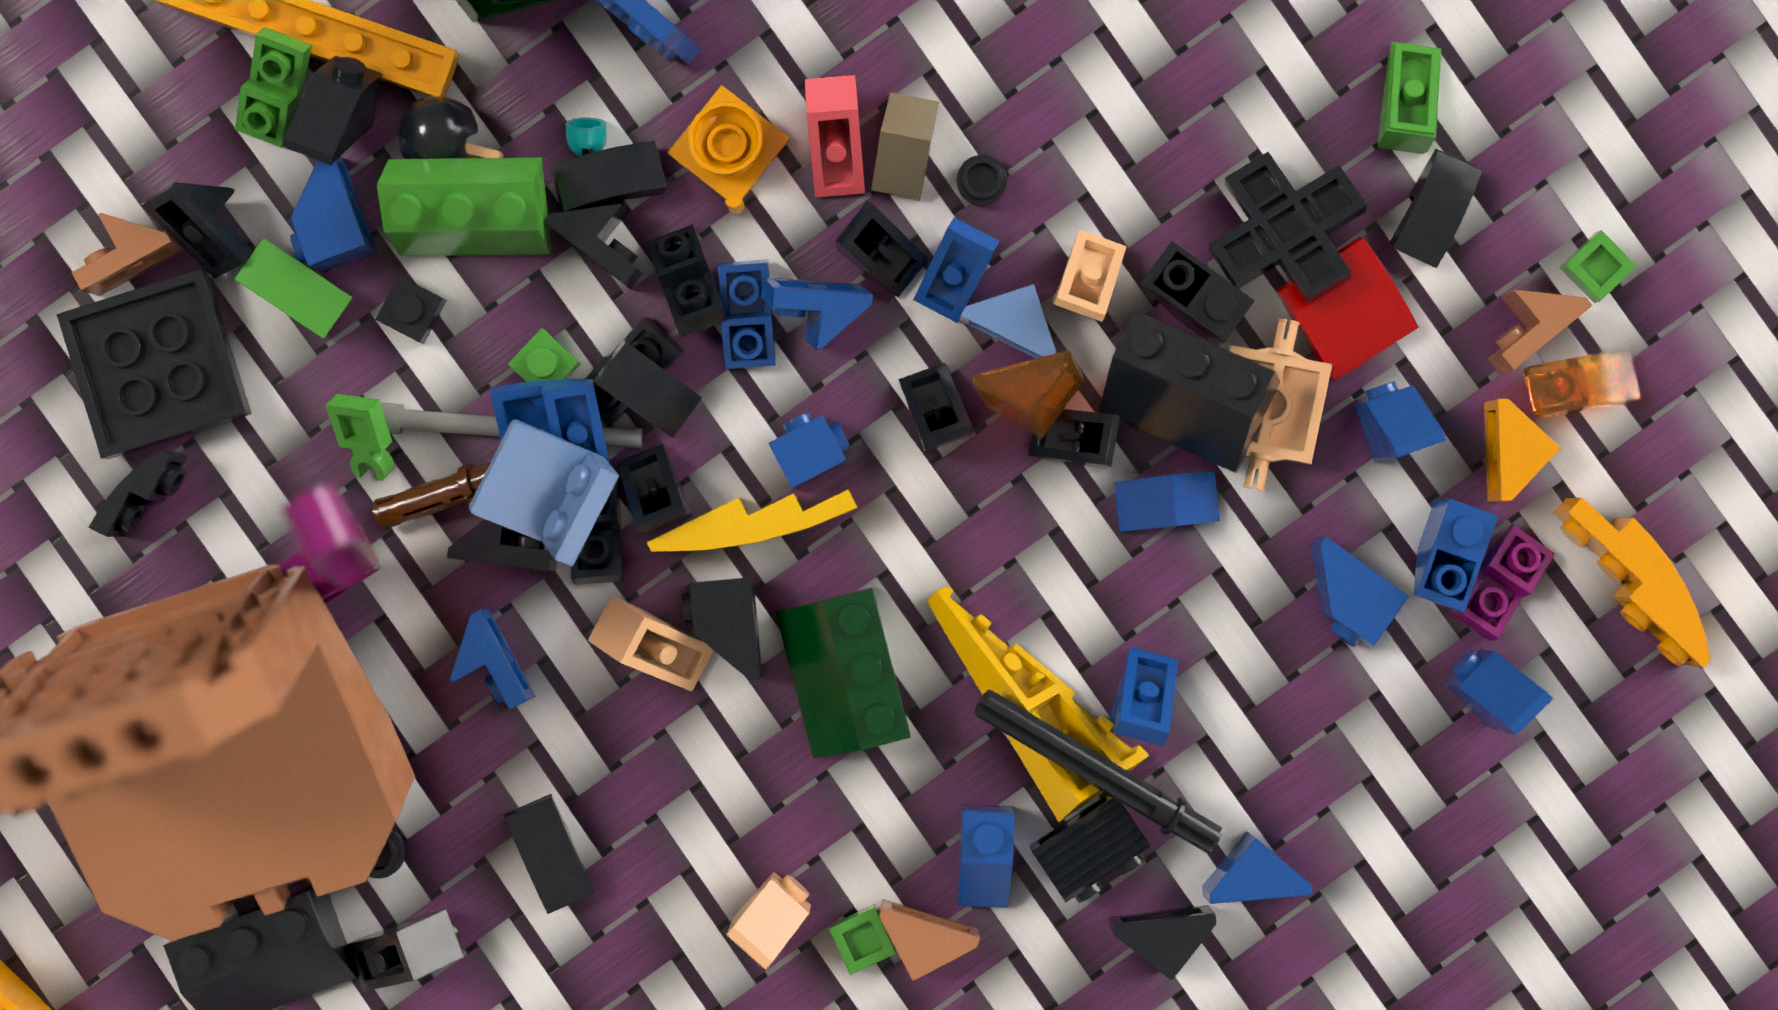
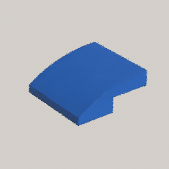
(555, 406)

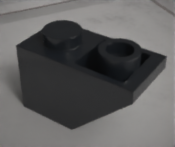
(1196, 294)

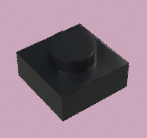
(411, 310)

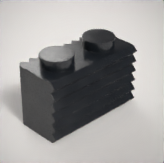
(1090, 848)

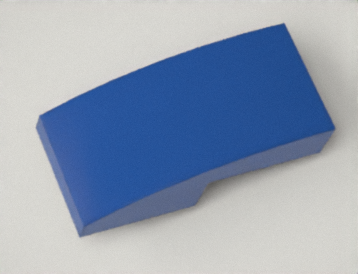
(749, 327)

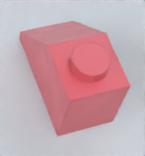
(834, 136)

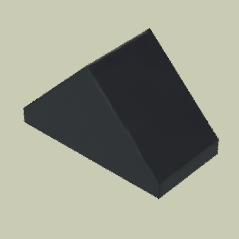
(880, 249)
(936, 407)
(1079, 439)
(653, 490)
(1165, 936)

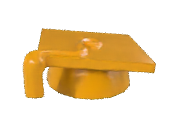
(728, 147)

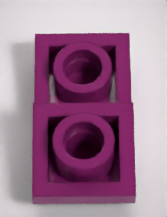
(1503, 580)

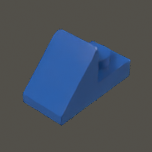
(955, 269)
(829, 305)
(486, 647)
(1145, 697)

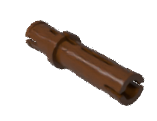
(429, 497)

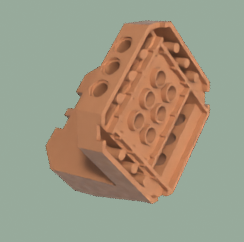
(205, 752)

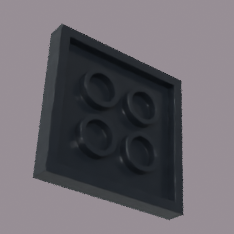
(154, 364)

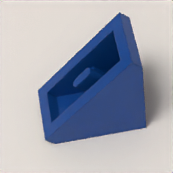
(1166, 501)
(1253, 874)

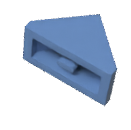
(1013, 320)

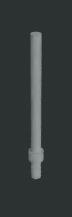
(400, 418)

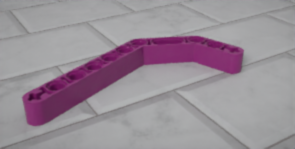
(331, 542)

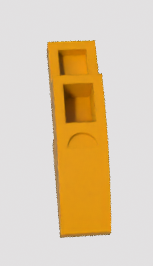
(1652, 590)

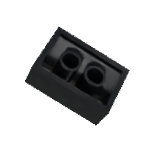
(1187, 391)
(263, 958)

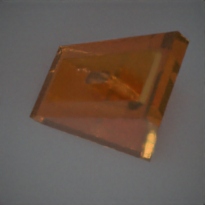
(1032, 390)

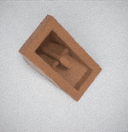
(924, 938)

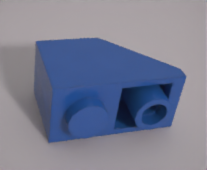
(1452, 553)

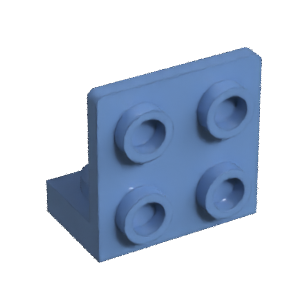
(544, 489)

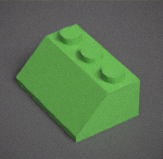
(465, 206)

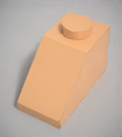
(650, 644)
(770, 918)

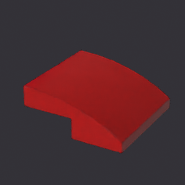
(1355, 317)

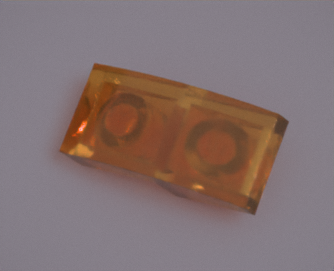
(1581, 383)

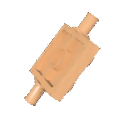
(1296, 410)

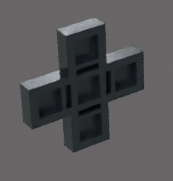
(1288, 227)

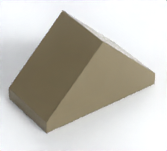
(904, 146)

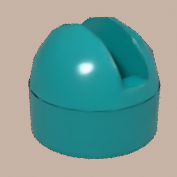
(585, 134)

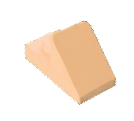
(1090, 275)

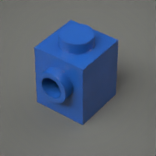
(809, 449)

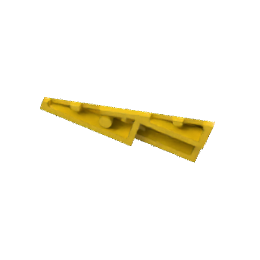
(1037, 690)

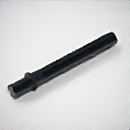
(1099, 771)

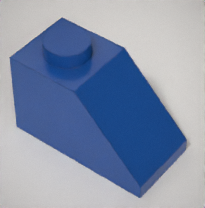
(330, 220)
(1397, 422)
(1353, 594)
(1497, 691)
(985, 855)

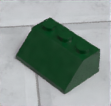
(843, 674)

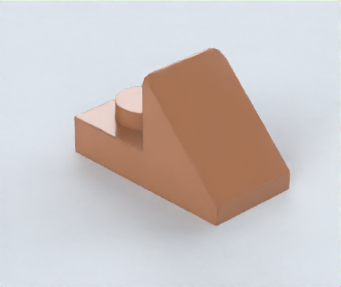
(135, 253)
(1543, 319)

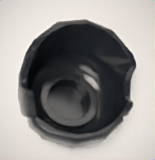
(436, 129)

